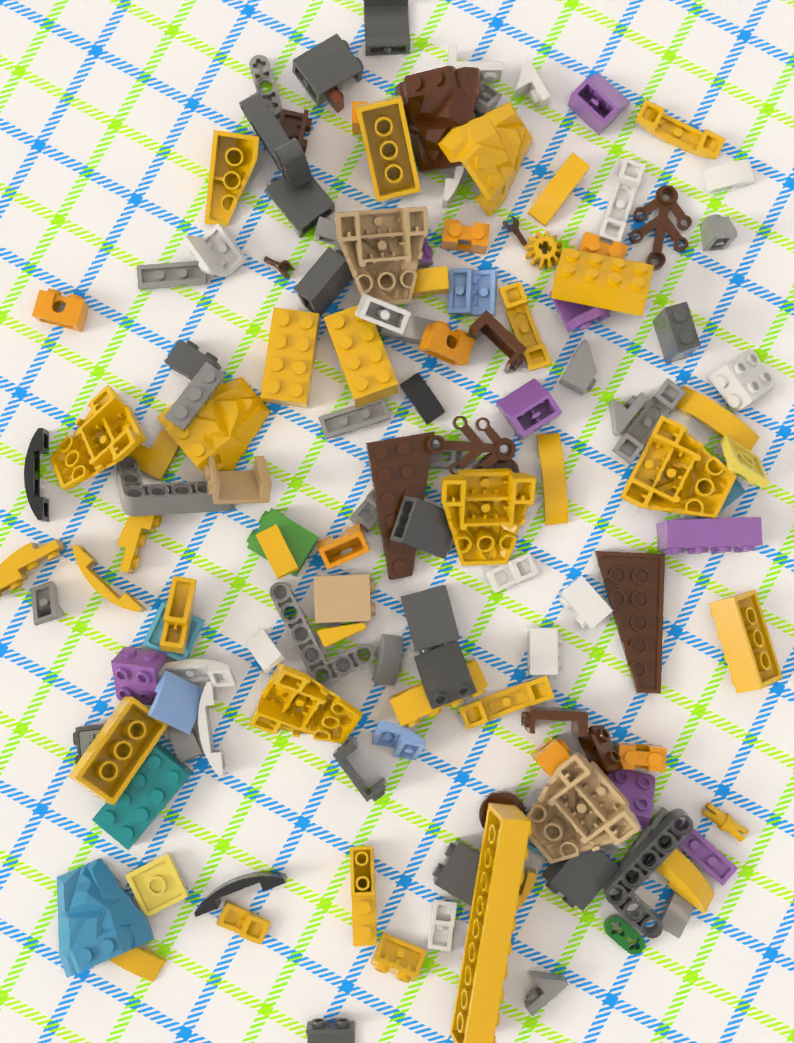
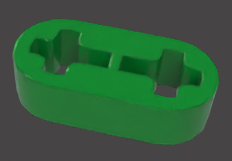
(621, 939)

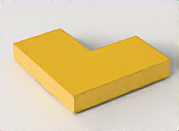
(159, 458)

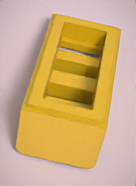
(335, 634)

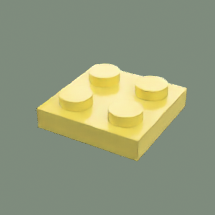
(744, 462)
(157, 885)

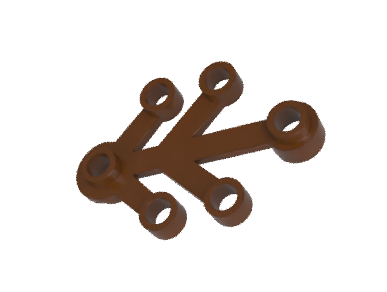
(661, 224)
(475, 445)

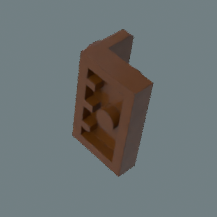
(600, 749)

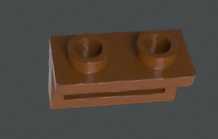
(295, 125)

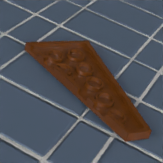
(398, 469)
(637, 600)

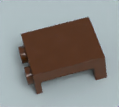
(501, 338)
(577, 716)

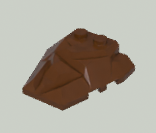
(435, 105)

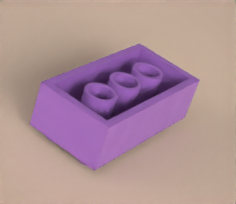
(705, 534)

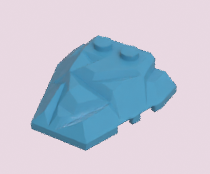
(96, 918)

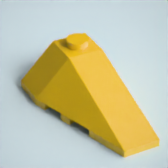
(230, 168)

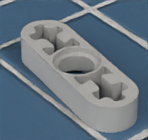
(268, 78)

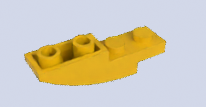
(134, 537)
(26, 558)
(363, 896)

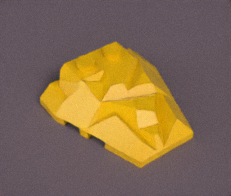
(491, 152)
(222, 426)
(100, 441)
(678, 475)
(486, 512)
(303, 706)

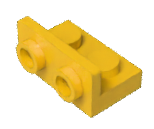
(398, 958)

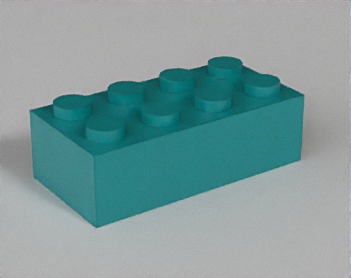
(144, 797)

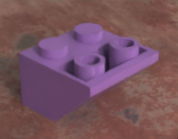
(597, 102)
(529, 408)

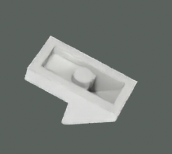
(530, 81)

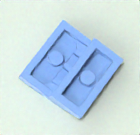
(472, 291)
(176, 702)
(404, 741)

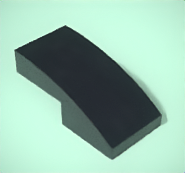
(422, 398)

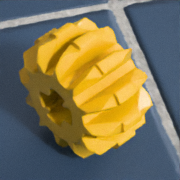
(535, 252)

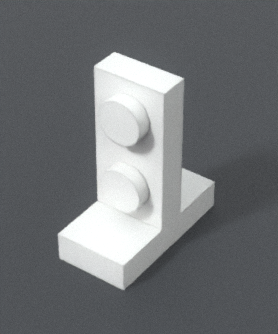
(488, 70)

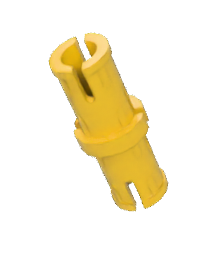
(724, 822)

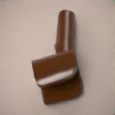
(515, 229)
(282, 266)

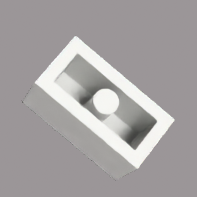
(382, 313)
(584, 602)
(543, 651)

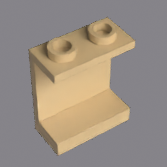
(239, 486)
(343, 598)

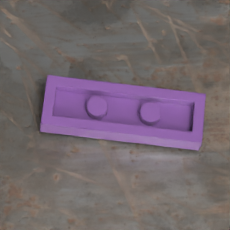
(707, 856)

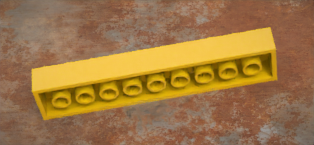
(491, 924)

